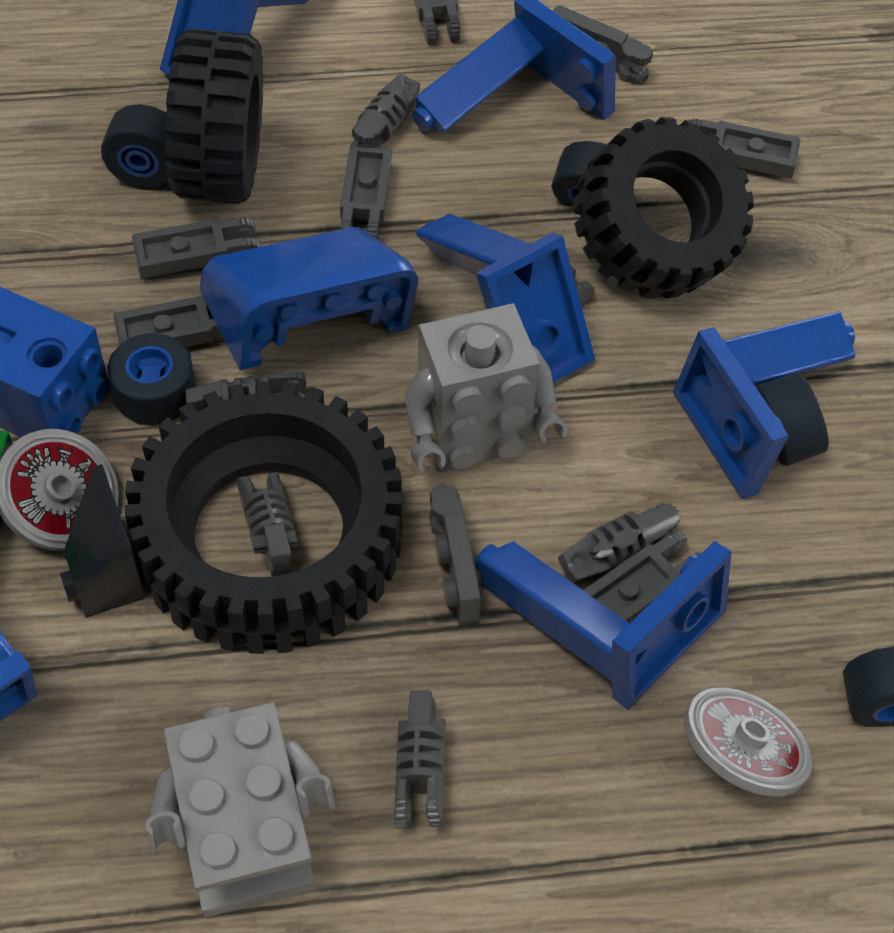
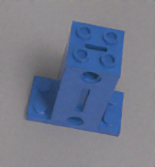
(47, 368)

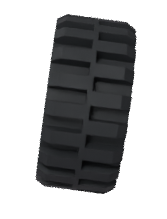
(214, 116)
(703, 178)

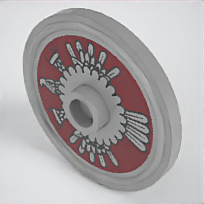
(45, 482)
(748, 742)

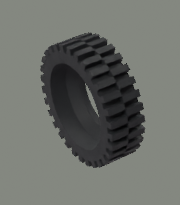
(251, 437)

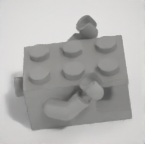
(478, 390)
(238, 807)

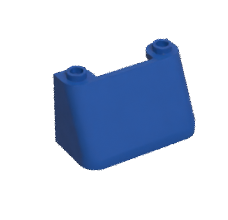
(302, 282)

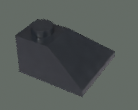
(99, 552)

